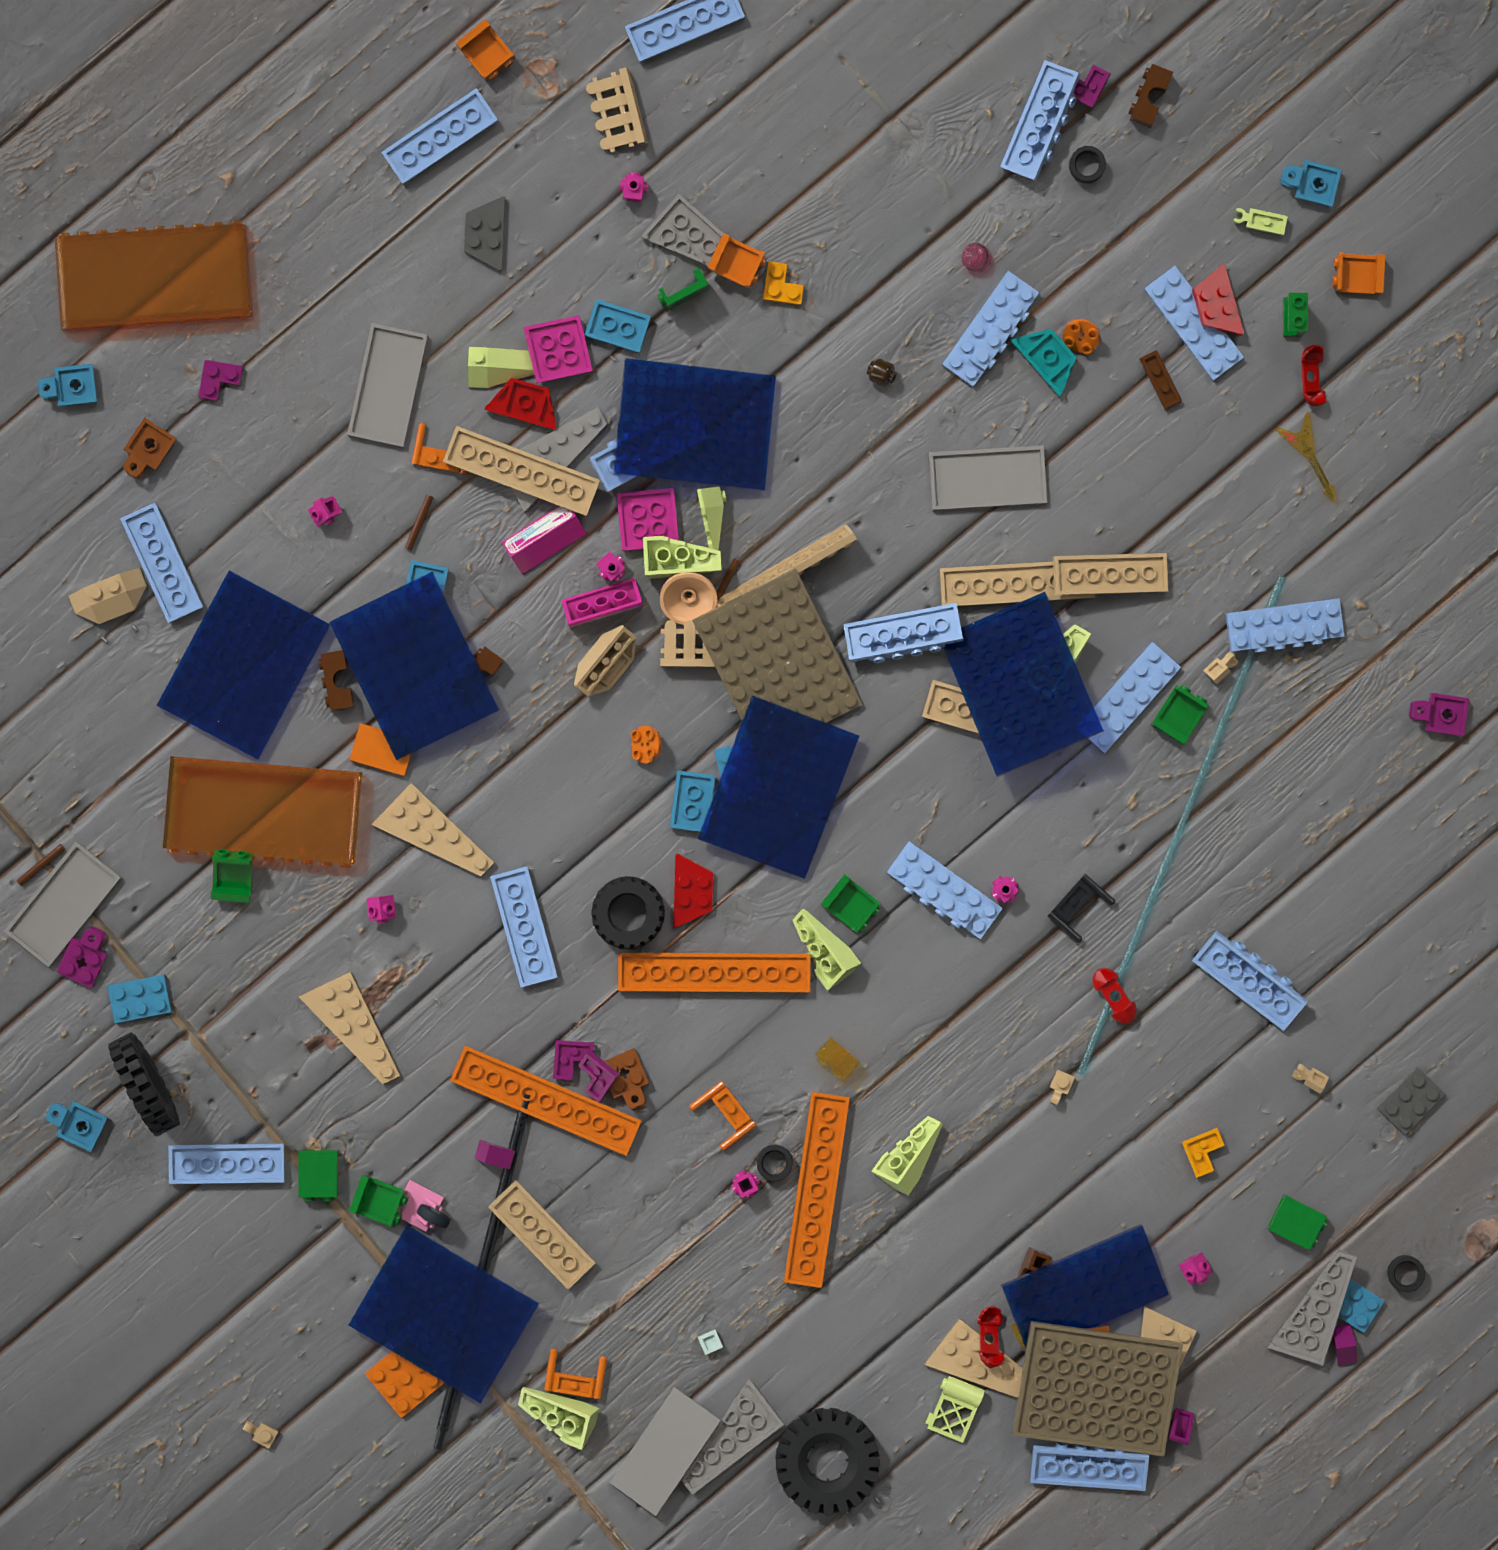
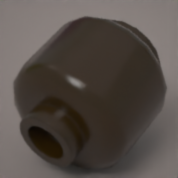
(881, 372)

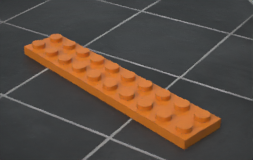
(714, 972)
(547, 1100)
(816, 1189)

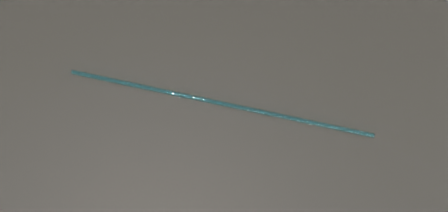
(1176, 837)

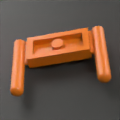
(430, 456)
(731, 1110)
(574, 1384)

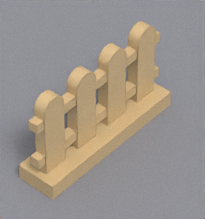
(619, 100)
(689, 647)

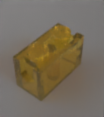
(837, 1058)

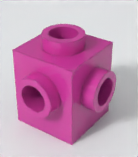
(635, 194)
(324, 511)
(608, 560)
(997, 889)
(381, 908)
(745, 1191)
(1196, 1269)

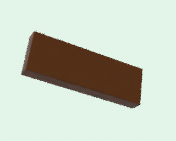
(1160, 379)

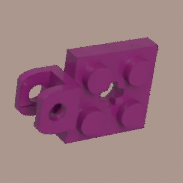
(1432, 713)
(89, 950)

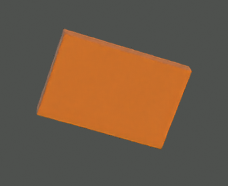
(373, 750)

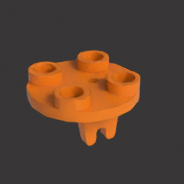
(1088, 341)
(645, 744)

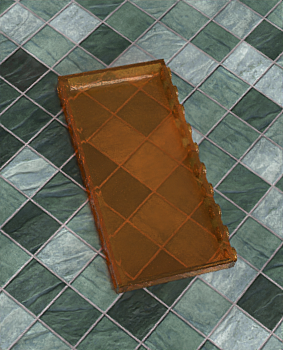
(153, 276)
(263, 810)

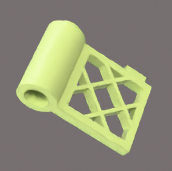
(961, 1394)

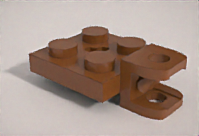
(138, 451)
(636, 1078)

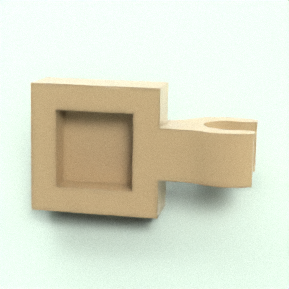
(1220, 669)
(1313, 1078)
(1061, 1083)
(263, 1434)

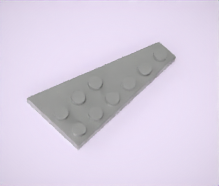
(685, 232)
(741, 1429)

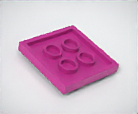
(557, 349)
(646, 515)

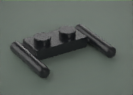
(1074, 901)

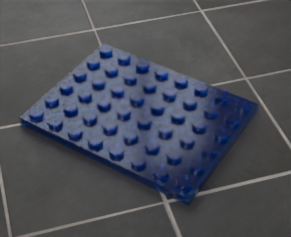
(694, 424)
(243, 665)
(414, 665)
(1022, 685)
(778, 787)
(443, 1314)

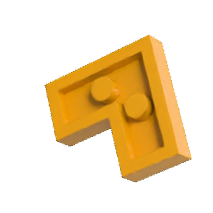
(777, 289)
(1197, 1149)

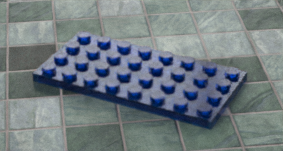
(1088, 1285)

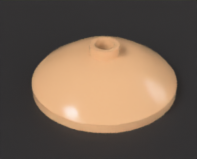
(684, 607)

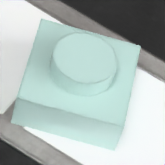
(710, 1341)

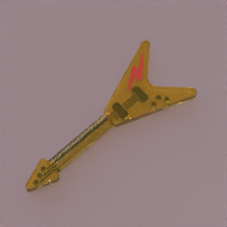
(1304, 444)

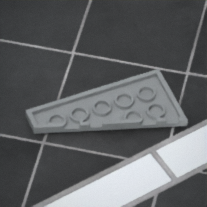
(564, 445)
(1313, 1321)

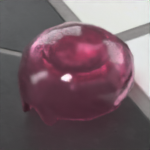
(976, 257)

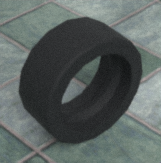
(1087, 150)
(774, 1177)
(1420, 1275)

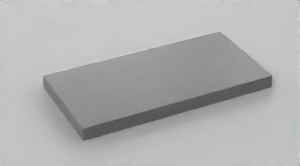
(387, 385)
(987, 477)
(62, 904)
(665, 1451)

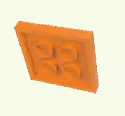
(402, 1382)

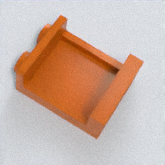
(485, 50)
(737, 261)
(1359, 274)

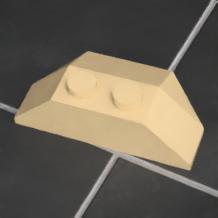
(110, 596)
(605, 661)

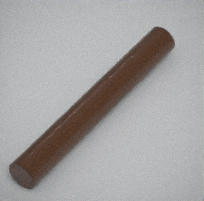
(419, 521)
(727, 578)
(40, 865)

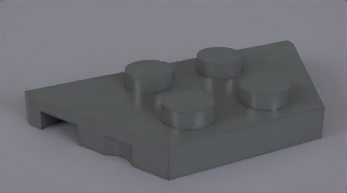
(486, 233)

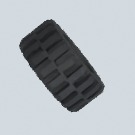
(628, 886)

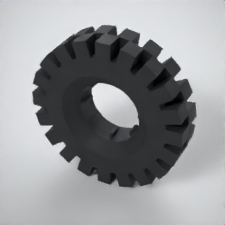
(143, 1084)
(832, 1495)

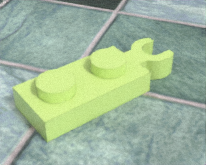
(1263, 221)

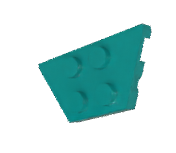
(1048, 356)

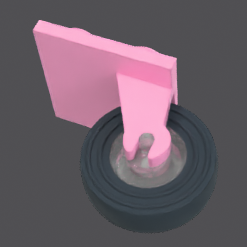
(424, 1208)

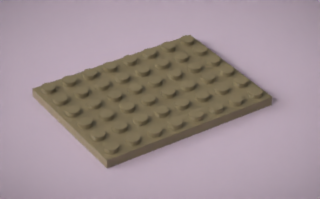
(778, 651)
(1097, 1388)

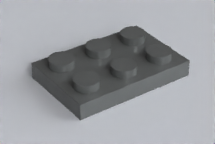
(1411, 1101)

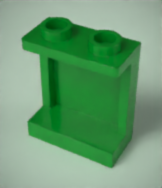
(685, 294)
(1295, 314)
(1180, 714)
(232, 876)
(851, 904)
(318, 1174)
(379, 1201)
(1297, 1222)

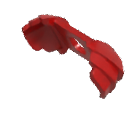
(1309, 360)
(1106, 982)
(988, 1323)

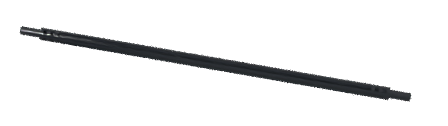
(486, 1256)

